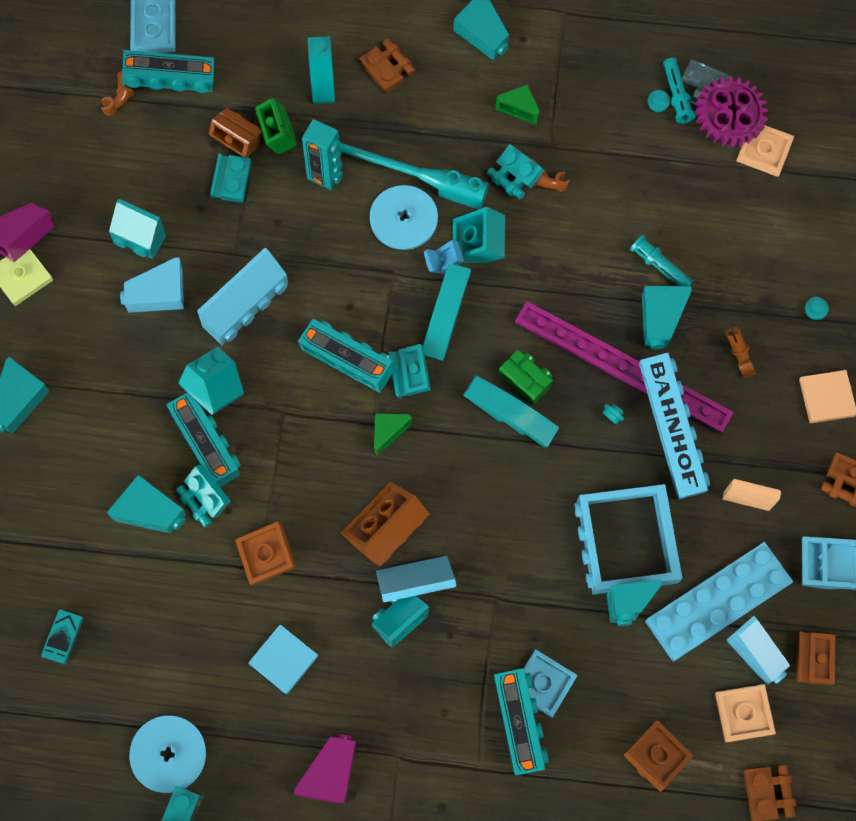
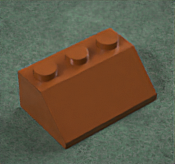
(385, 523)

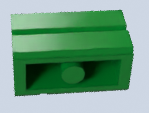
(276, 126)
(526, 376)

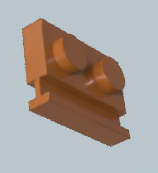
(816, 658)

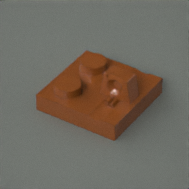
(265, 553)
(658, 756)

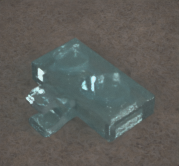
(700, 76)

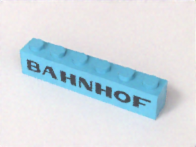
(673, 426)

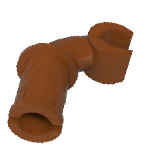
(123, 94)
(552, 183)
(740, 350)

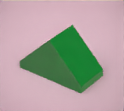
(519, 104)
(388, 429)

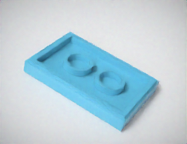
(153, 25)
(415, 578)

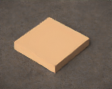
(767, 151)
(828, 396)
(751, 494)
(745, 713)

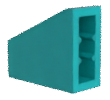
(482, 28)
(321, 70)
(661, 313)
(18, 395)
(147, 508)

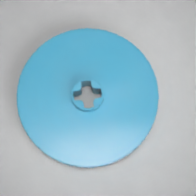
(412, 231)
(155, 737)

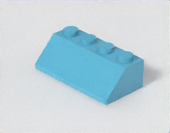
(243, 297)

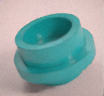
(658, 101)
(816, 308)
(613, 413)

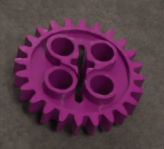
(712, 110)

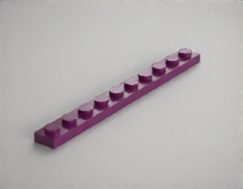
(614, 362)

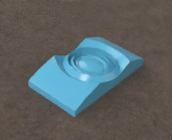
(829, 563)

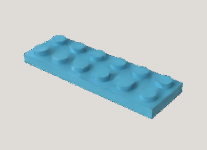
(718, 601)

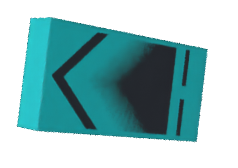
(62, 637)

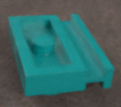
(230, 178)
(410, 371)

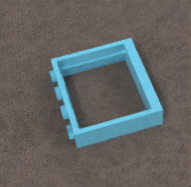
(665, 526)

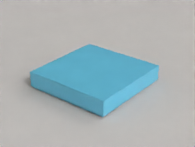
(283, 659)
(549, 682)

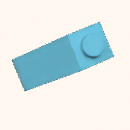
(155, 289)
(759, 651)

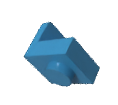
(438, 260)

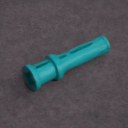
(680, 97)
(653, 256)

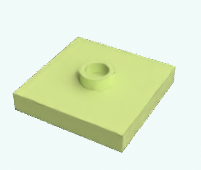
(22, 277)

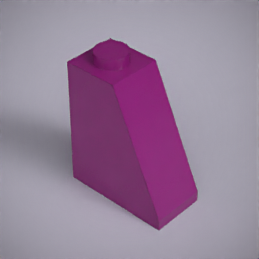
(23, 229)
(330, 772)

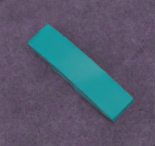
(446, 312)
(511, 411)

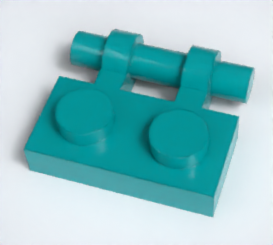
(520, 166)
(206, 491)

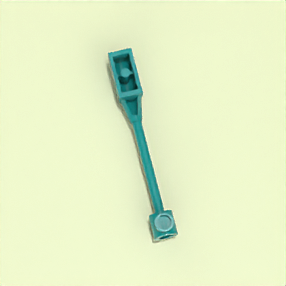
(451, 183)

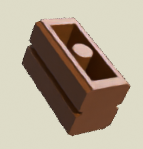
(236, 132)

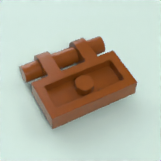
(381, 69)
(843, 471)
(762, 795)

